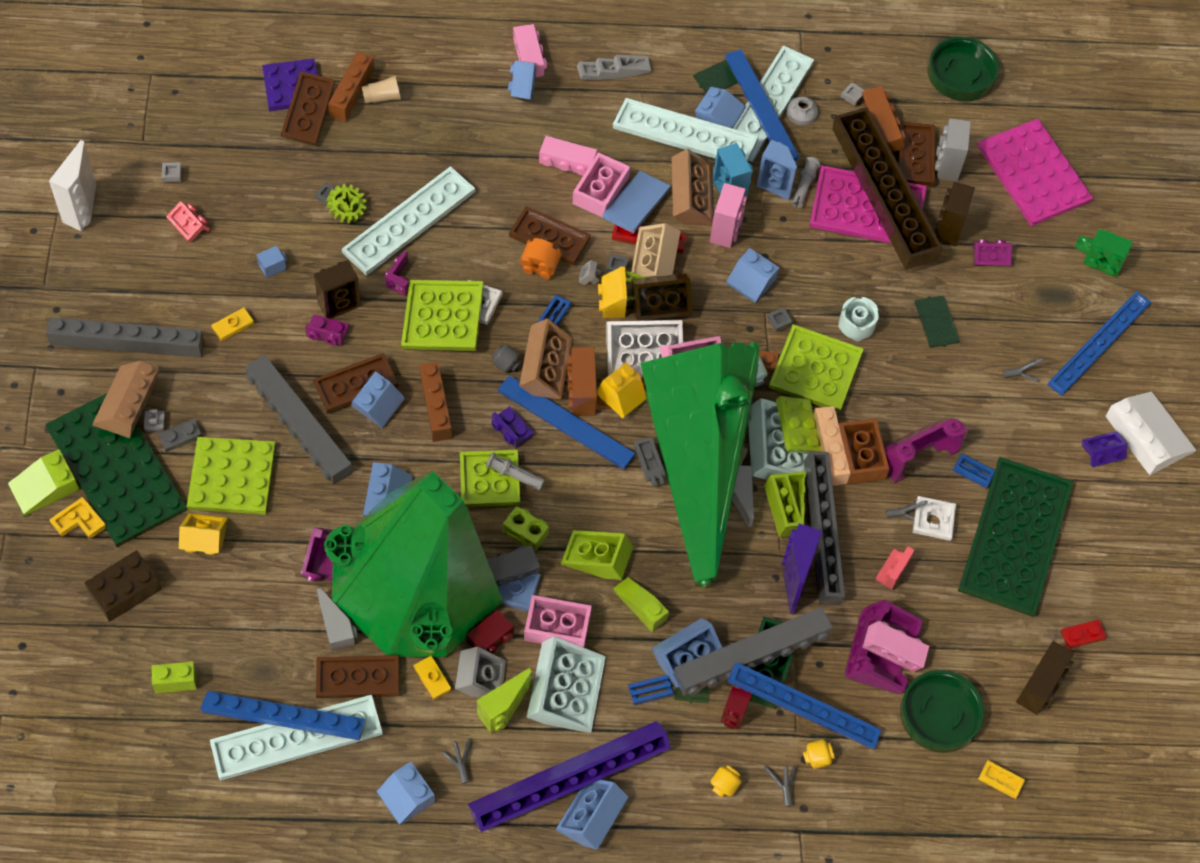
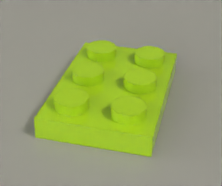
(798, 425)

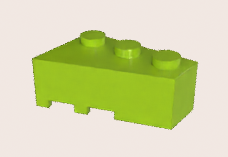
(786, 500)

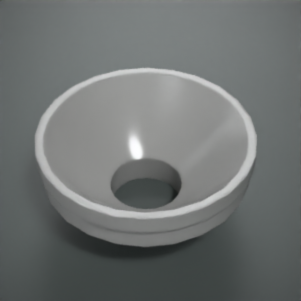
(799, 115)

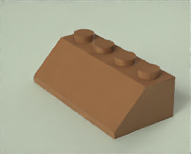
(691, 189)
(545, 360)
(127, 398)

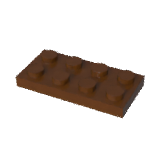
(308, 108)
(918, 156)
(535, 224)
(343, 385)
(357, 676)

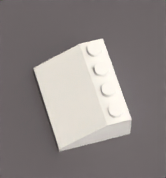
(75, 188)
(639, 341)
(1149, 431)

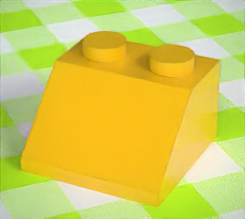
(613, 294)
(622, 390)
(202, 533)

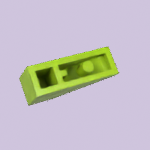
(642, 604)

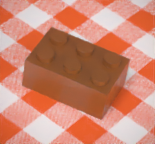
(582, 381)
(864, 451)

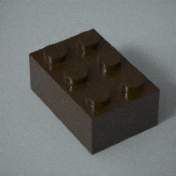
(954, 213)
(337, 289)
(661, 297)
(123, 585)
(1046, 678)

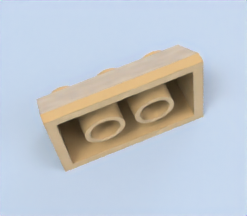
(655, 250)

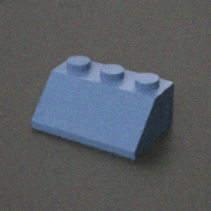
(777, 170)
(382, 481)
(685, 646)
(592, 813)

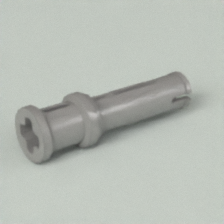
(807, 176)
(506, 468)

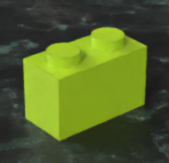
(174, 677)

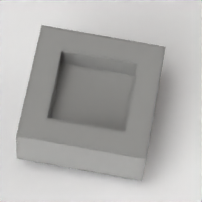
(852, 94)
(171, 172)

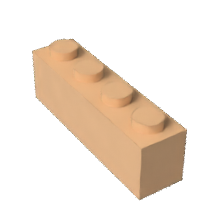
(831, 442)

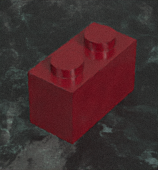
(491, 633)
(735, 708)

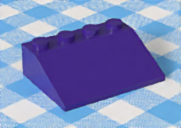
(798, 561)

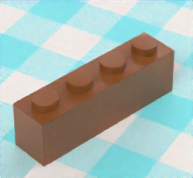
(351, 86)
(878, 105)
(435, 402)

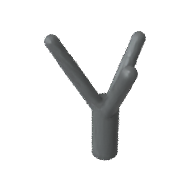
(1018, 371)
(902, 511)
(461, 761)
(787, 783)

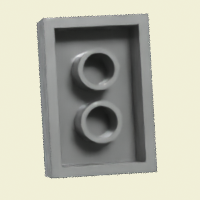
(952, 149)

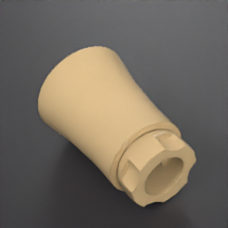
(381, 91)

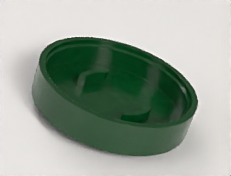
(963, 68)
(941, 711)

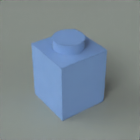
(272, 261)

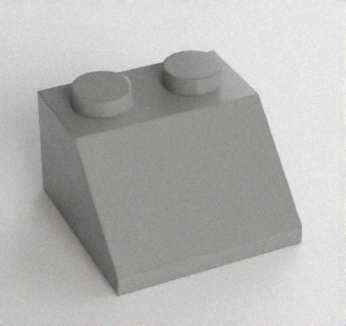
(479, 672)

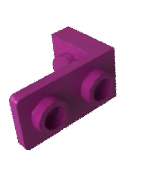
(393, 280)

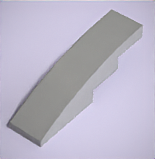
(619, 67)

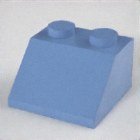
(523, 79)
(720, 108)
(753, 275)
(378, 400)
(406, 793)

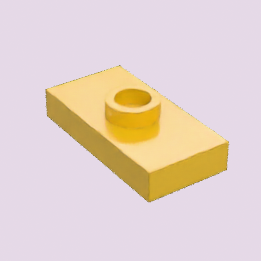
(232, 324)
(432, 678)
(1001, 779)

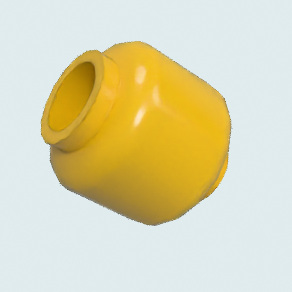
(819, 754)
(725, 781)

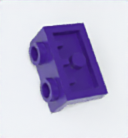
(512, 427)
(1105, 448)

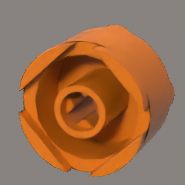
(540, 258)

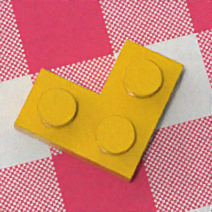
(78, 515)

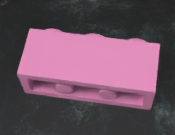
(528, 48)
(566, 155)
(896, 646)

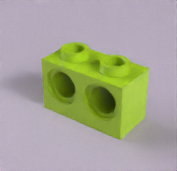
(522, 532)

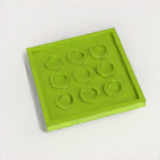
(442, 315)
(816, 368)
(231, 475)

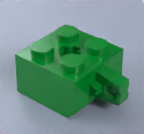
(1105, 251)

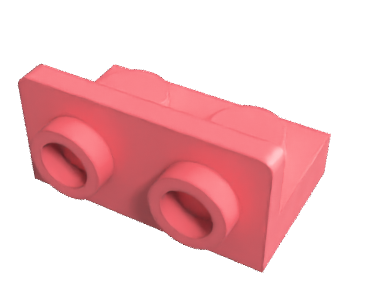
(187, 220)
(894, 567)

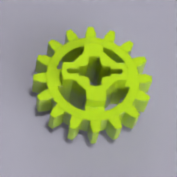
(341, 208)

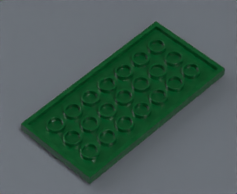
(116, 474)
(1015, 537)

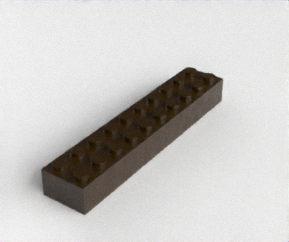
(887, 188)

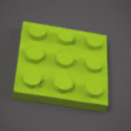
(485, 485)

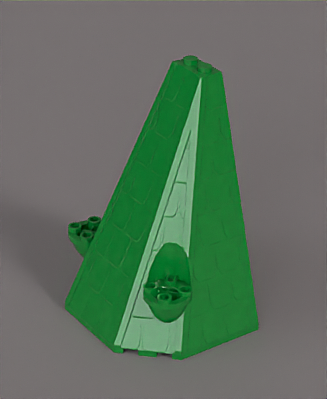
(701, 421)
(413, 571)

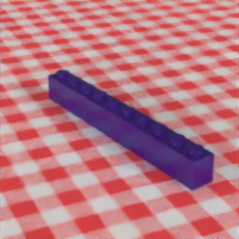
(568, 776)

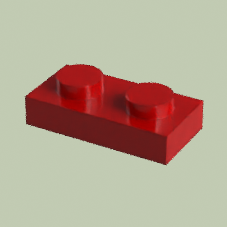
(1083, 634)

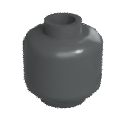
(506, 358)

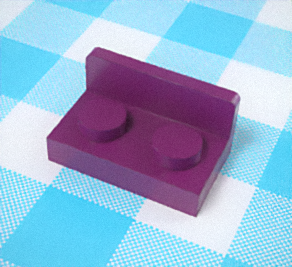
(992, 253)
(327, 330)

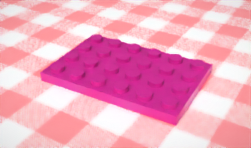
(1034, 172)
(845, 208)

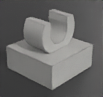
(588, 273)
(154, 421)

